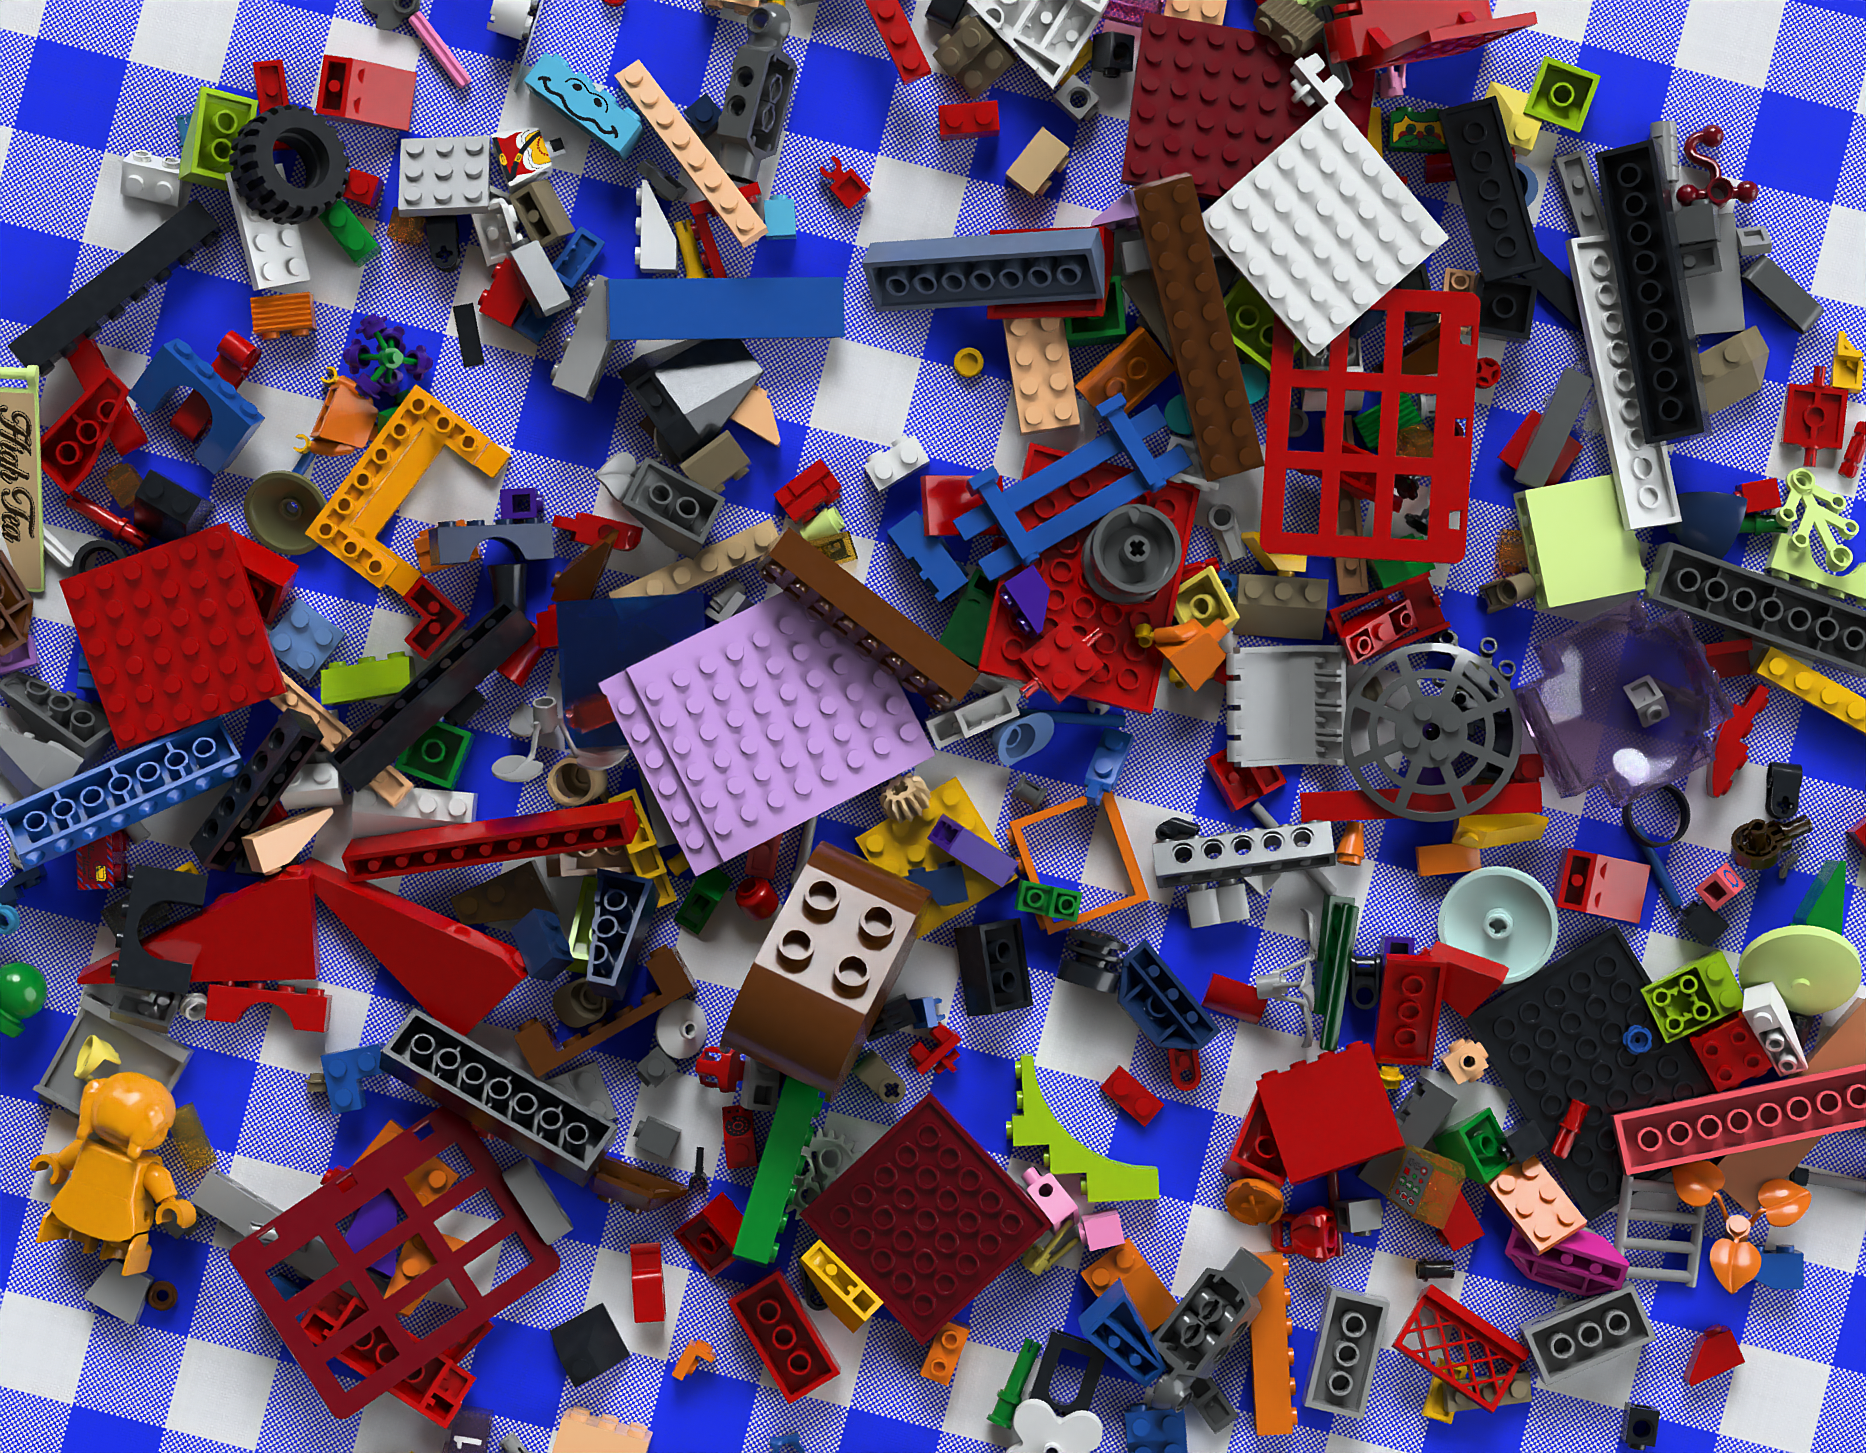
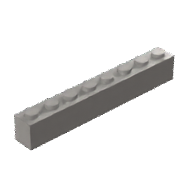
(238, 1206)

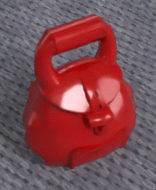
(1311, 1234)

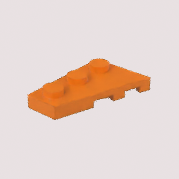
(413, 1261)

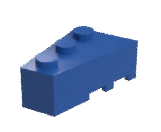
(929, 558)

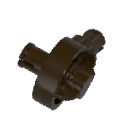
(1766, 841)

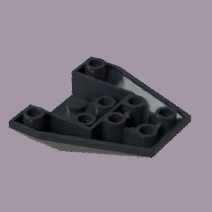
(692, 389)

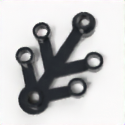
(1477, 677)

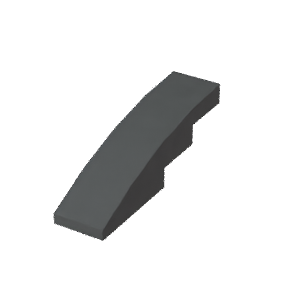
(1553, 428)
(1209, 1401)

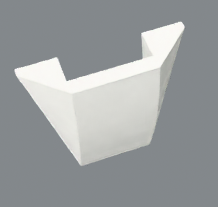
(1043, 31)

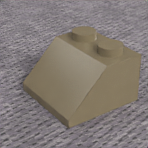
(717, 463)

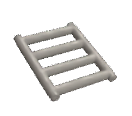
(1691, 1248)

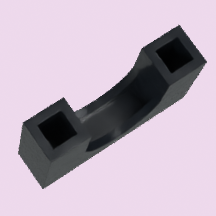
(148, 889)

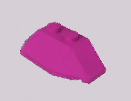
(1578, 1264)

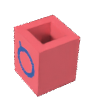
(1720, 887)

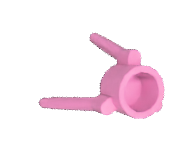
(1390, 84)

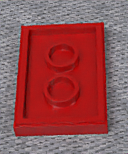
(947, 499)

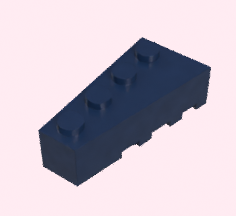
(619, 929)

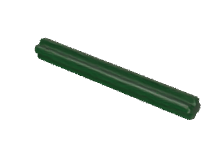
(1339, 977)

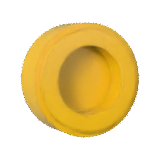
(968, 362)

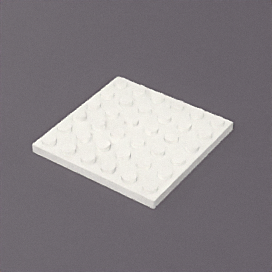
(1322, 228)

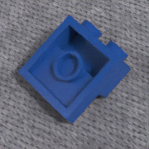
(1154, 1430)

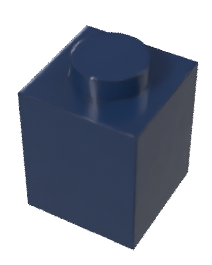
(703, 116)

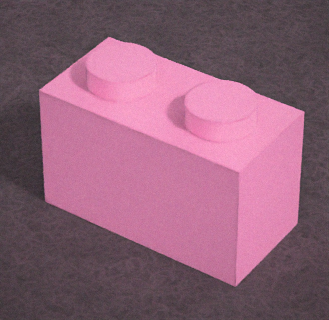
(1101, 1229)

